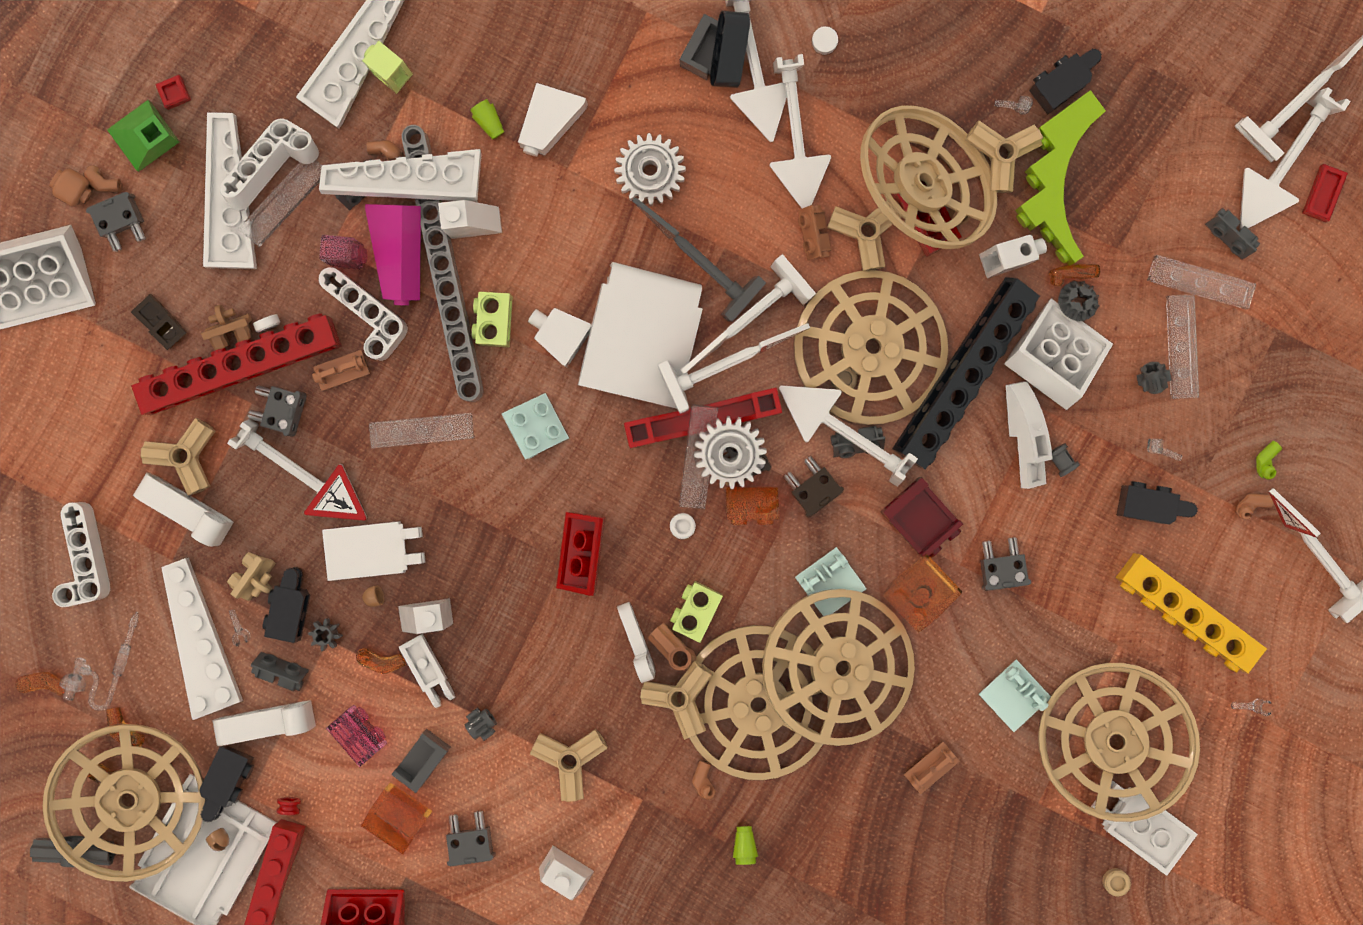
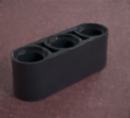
(729, 49)

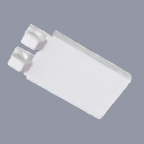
(369, 550)
(1156, 839)

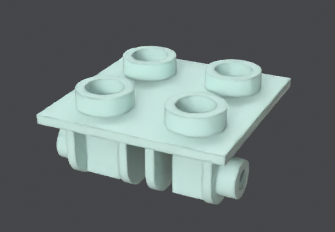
(535, 426)
(830, 573)
(1015, 695)

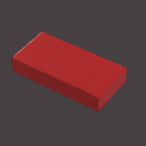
(1324, 193)

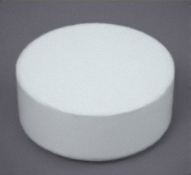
(824, 40)
(266, 323)
(682, 525)

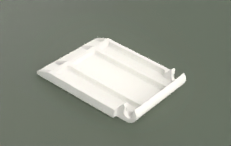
(635, 327)
(203, 880)

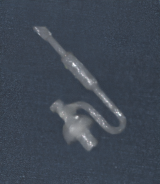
(75, 682)

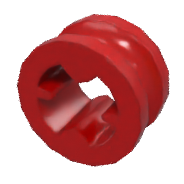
(288, 806)

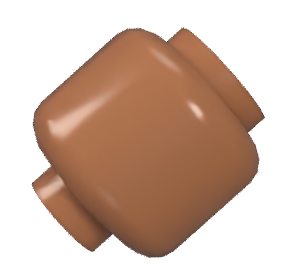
(70, 187)

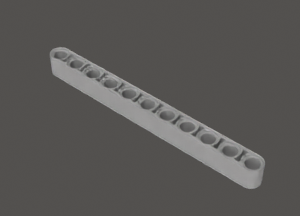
(441, 278)

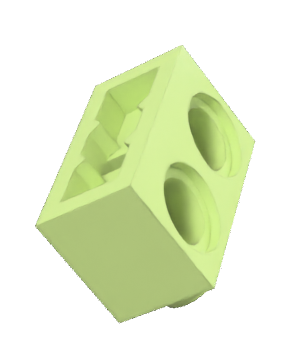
(387, 66)
(500, 319)
(702, 613)

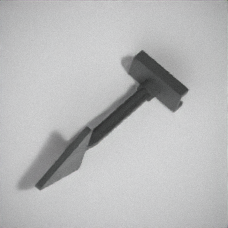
(740, 295)

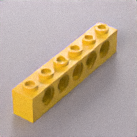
(1246, 649)

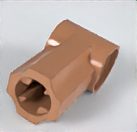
(670, 646)

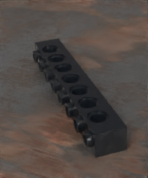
(967, 357)

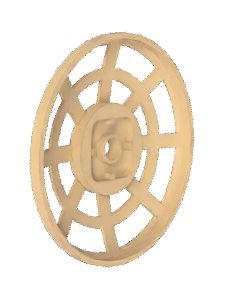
(925, 167)
(854, 346)
(824, 664)
(739, 706)
(1135, 740)
(112, 810)

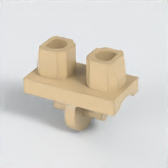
(254, 579)

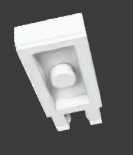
(426, 669)

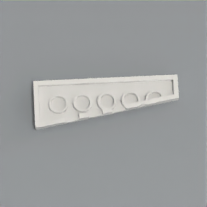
(342, 71)
(426, 177)
(222, 239)
(202, 657)

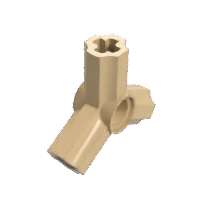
(1017, 145)
(869, 247)
(167, 454)
(666, 696)
(570, 776)

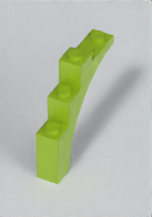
(1049, 174)

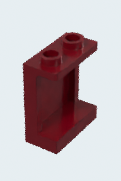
(922, 518)

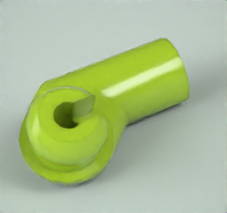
(1264, 460)

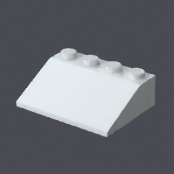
(42, 277)

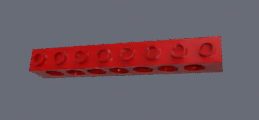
(148, 389)

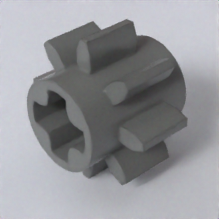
(1154, 377)
(331, 637)
(480, 724)

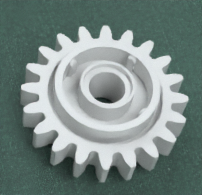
(648, 153)
(730, 436)

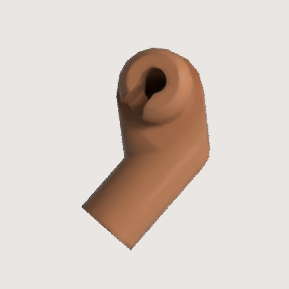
(384, 147)
(100, 184)
(1251, 502)
(701, 782)

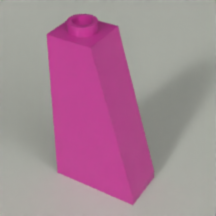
(396, 249)

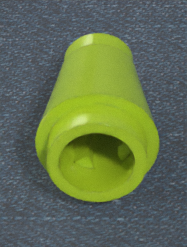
(487, 119)
(745, 847)

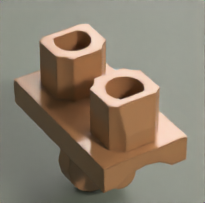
(238, 325)

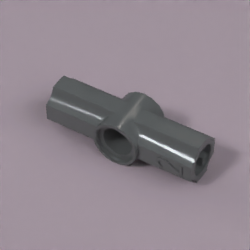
(45, 851)

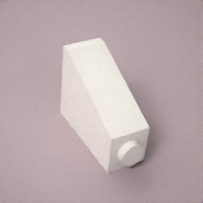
(549, 118)
(469, 219)
(426, 616)

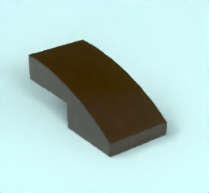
(158, 321)

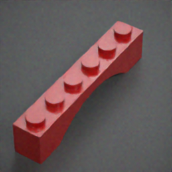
(676, 425)
(274, 872)

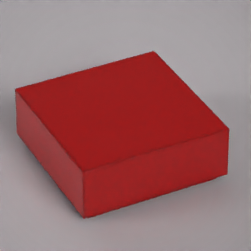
(173, 92)

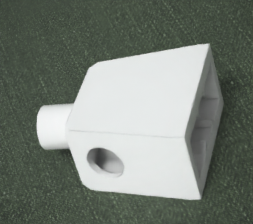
(1012, 255)
(560, 334)
(564, 873)

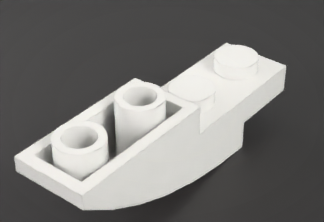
(1030, 428)

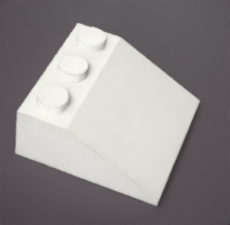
(1059, 355)

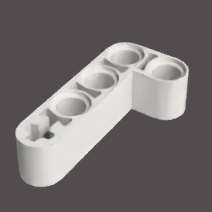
(264, 159)
(361, 308)
(206, 523)
(79, 553)
(263, 723)

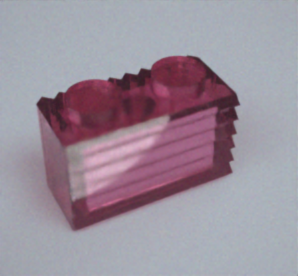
(342, 252)
(357, 734)

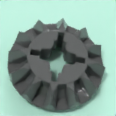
(1075, 310)

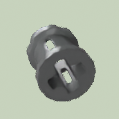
(1063, 460)

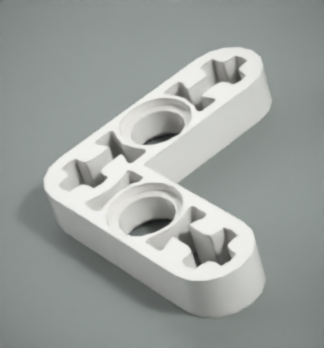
(642, 660)

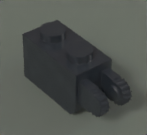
(1065, 80)
(1153, 505)
(287, 608)
(224, 781)

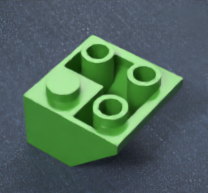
(143, 135)

